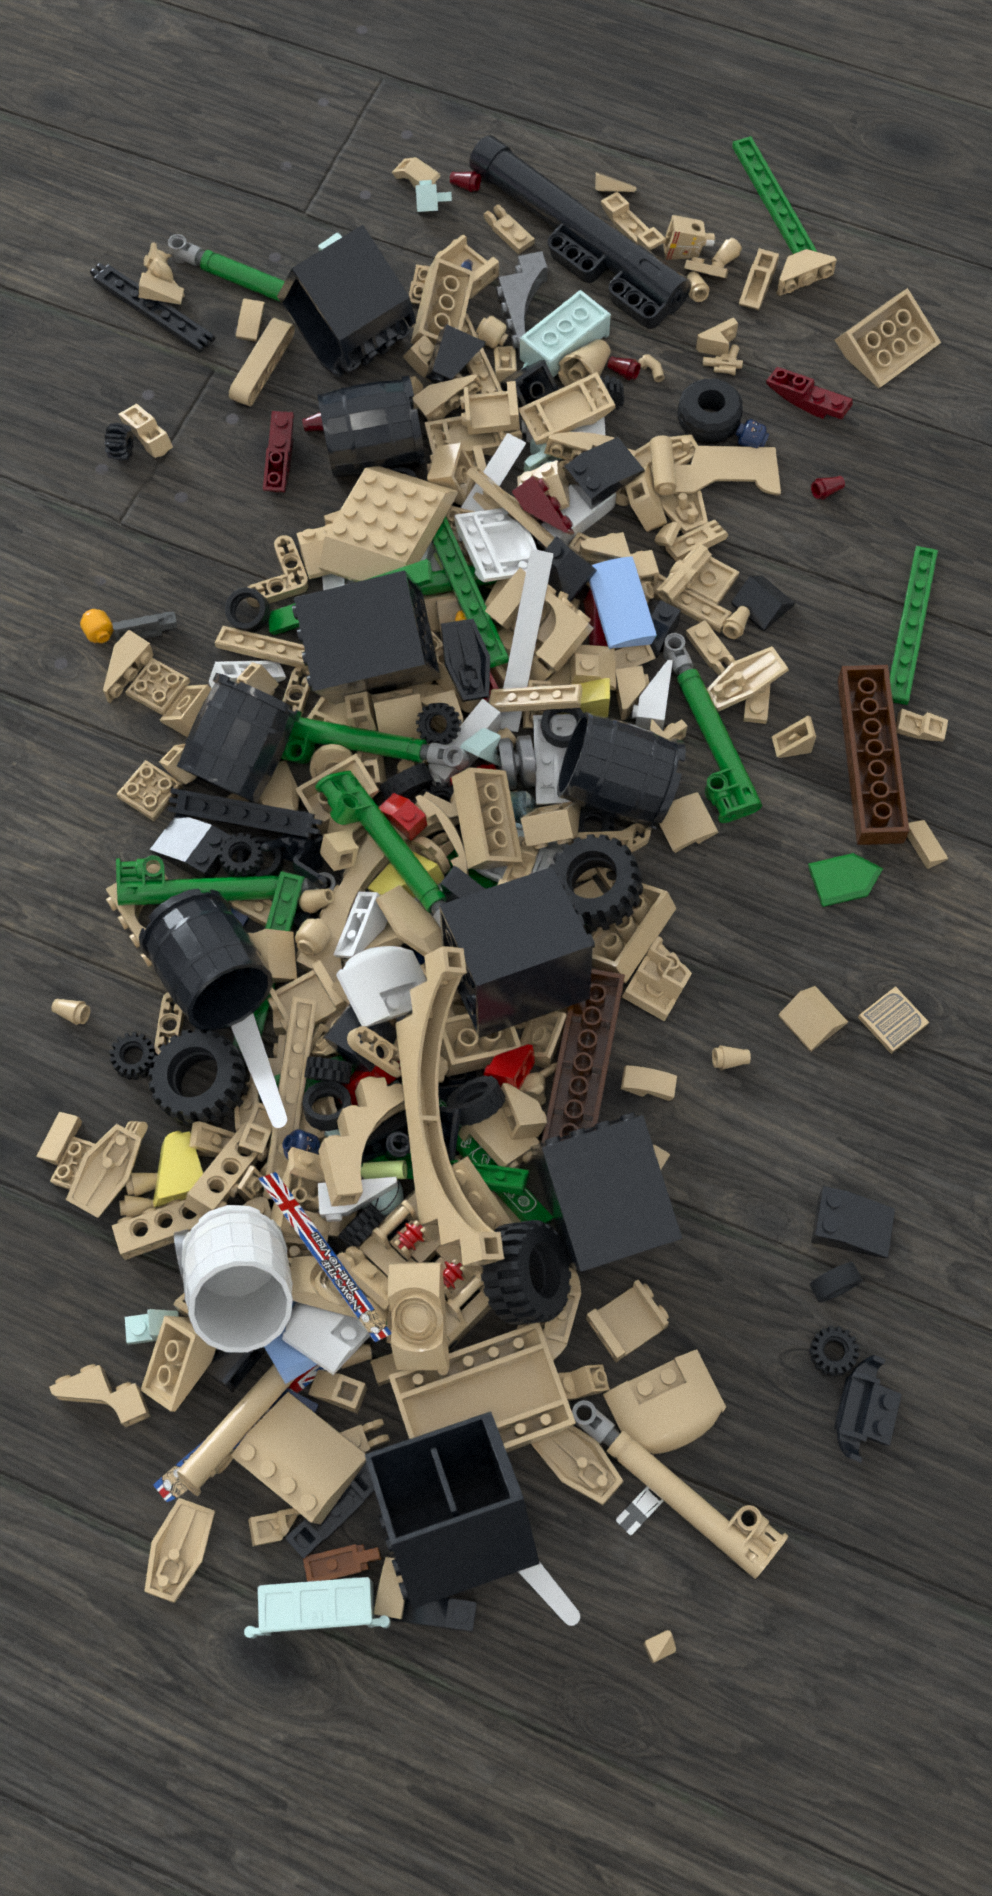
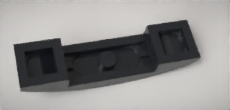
(310, 1536)

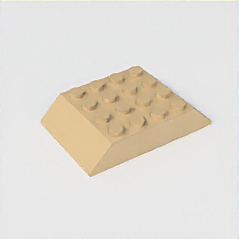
(384, 524)
(501, 1375)

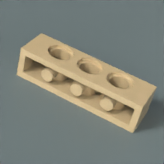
(201, 1198)
(156, 1237)

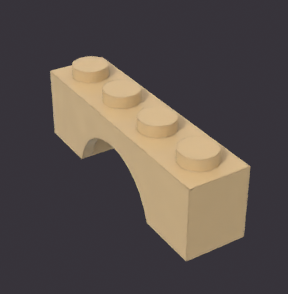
(362, 715)

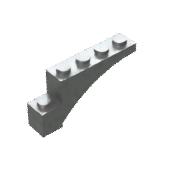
(518, 290)

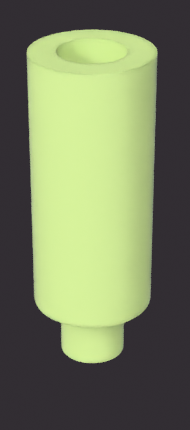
(384, 1169)

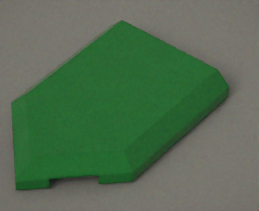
(843, 878)

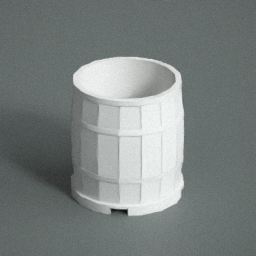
(237, 1279)

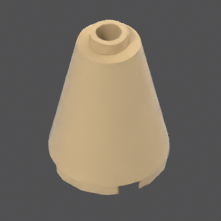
(584, 362)

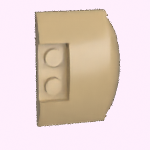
(667, 1404)

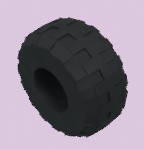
(706, 425)

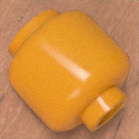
(96, 626)

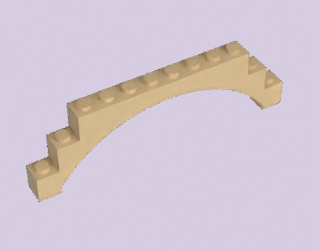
(368, 865)
(419, 1046)

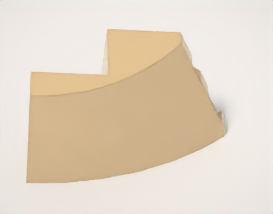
(657, 981)

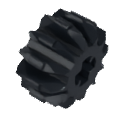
(119, 441)

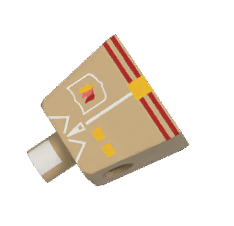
(686, 238)

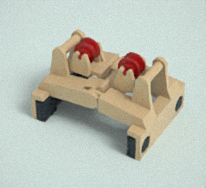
(423, 1244)

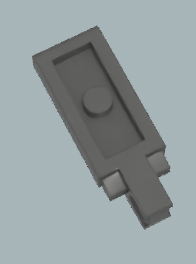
(146, 626)

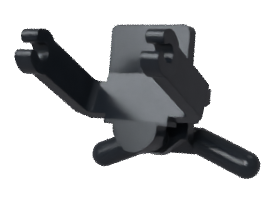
(303, 853)

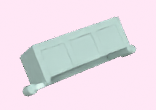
(565, 331)
(316, 1606)

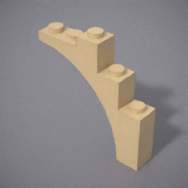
(343, 1154)

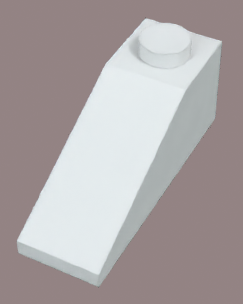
(235, 668)
(654, 699)
(362, 925)
(371, 1191)

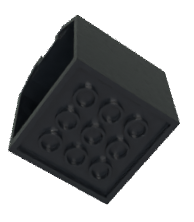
(347, 303)

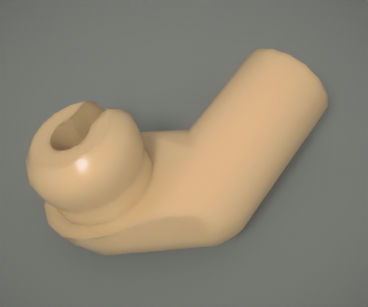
(648, 361)

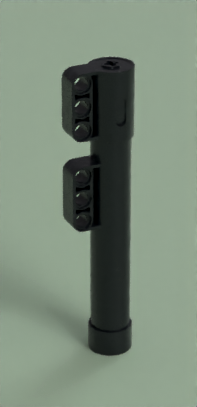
(587, 237)

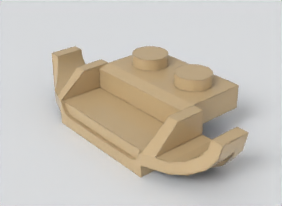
(558, 1330)

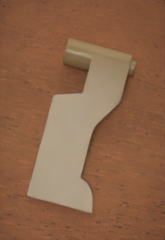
(713, 465)

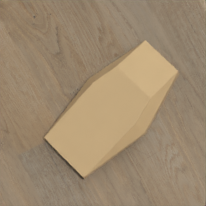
(682, 447)
(685, 509)
(746, 678)
(281, 789)
(410, 921)
(104, 1170)
(580, 1463)
(178, 1549)

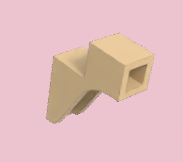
(615, 546)
(340, 845)
(94, 1387)

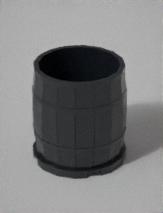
(371, 427)
(238, 738)
(620, 770)
(206, 959)

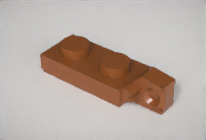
(339, 1562)

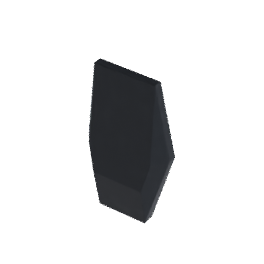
(466, 659)

